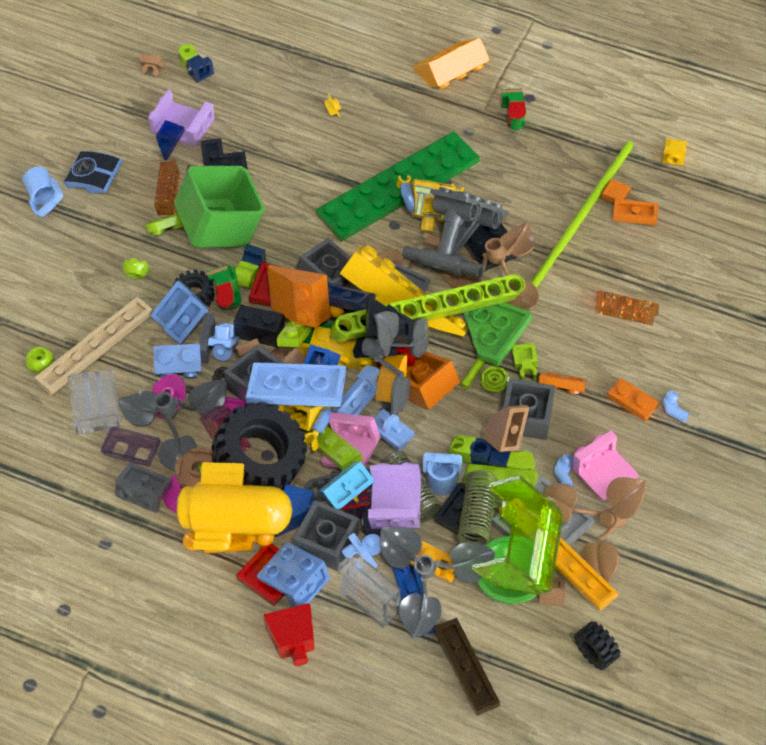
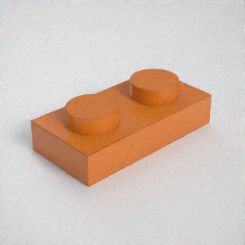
(635, 212)
(570, 383)
(632, 399)

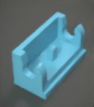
(346, 485)

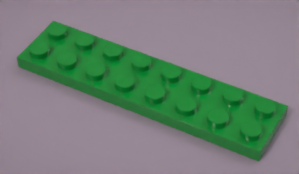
(380, 194)

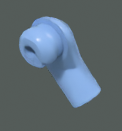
(671, 407)
(562, 469)

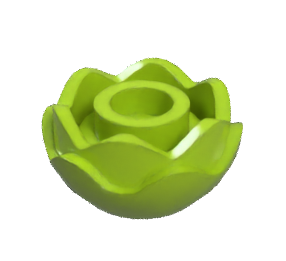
(135, 269)
(42, 353)
(494, 373)

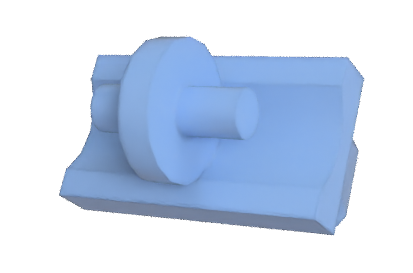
(224, 341)
(393, 430)
(369, 547)

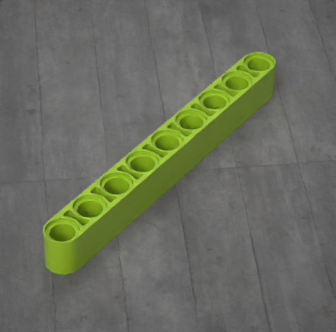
(438, 303)

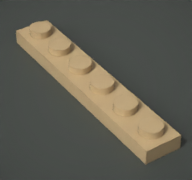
(94, 345)

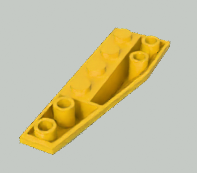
(390, 286)

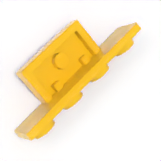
(323, 338)

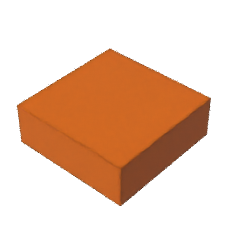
(616, 190)

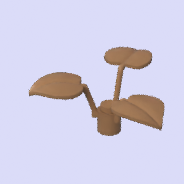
(515, 242)
(625, 496)

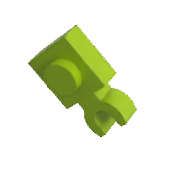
(525, 358)

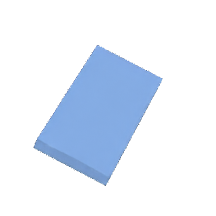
(296, 384)

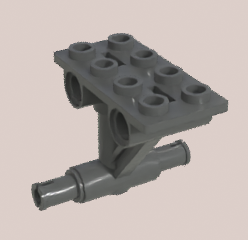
(457, 208)

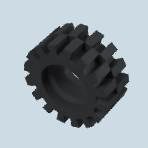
(201, 281)
(597, 645)

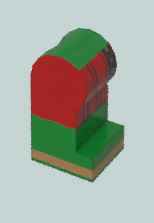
(514, 102)
(227, 286)

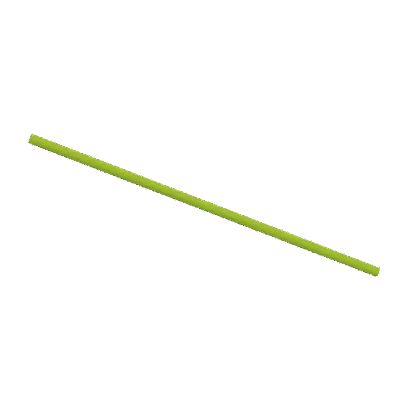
(477, 366)

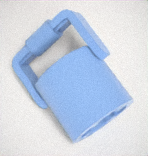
(41, 190)
(442, 471)

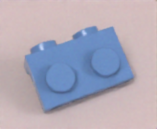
(177, 359)

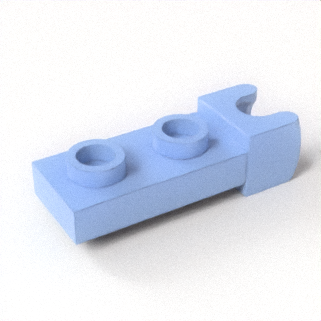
(360, 392)

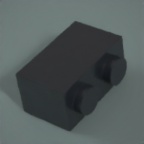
(258, 324)

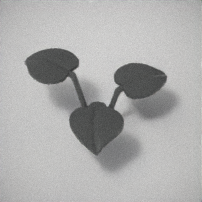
(378, 347)
(142, 406)
(400, 546)

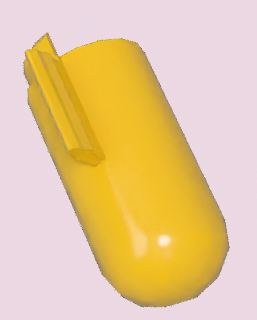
(226, 507)

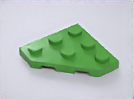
(496, 329)

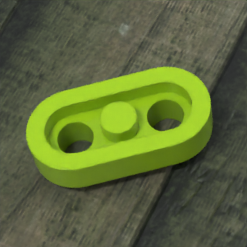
(158, 226)

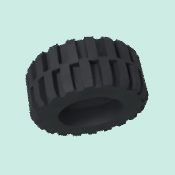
(272, 426)

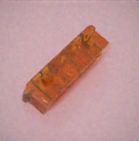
(167, 188)
(626, 308)

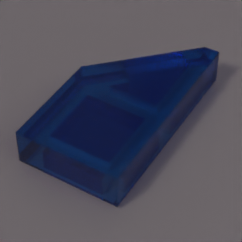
(168, 137)

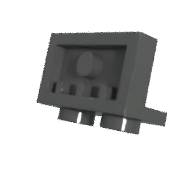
(142, 487)

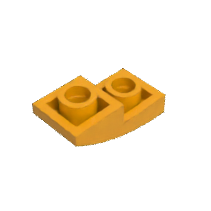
(387, 376)

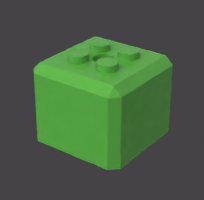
(219, 206)

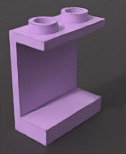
(193, 120)
(395, 496)

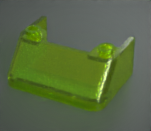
(532, 541)

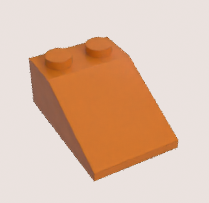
(299, 295)
(431, 379)

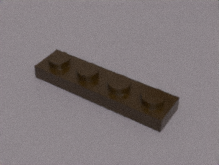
(467, 666)

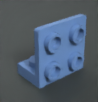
(295, 574)

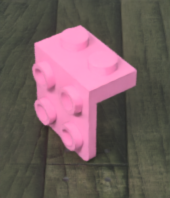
(357, 431)
(601, 464)

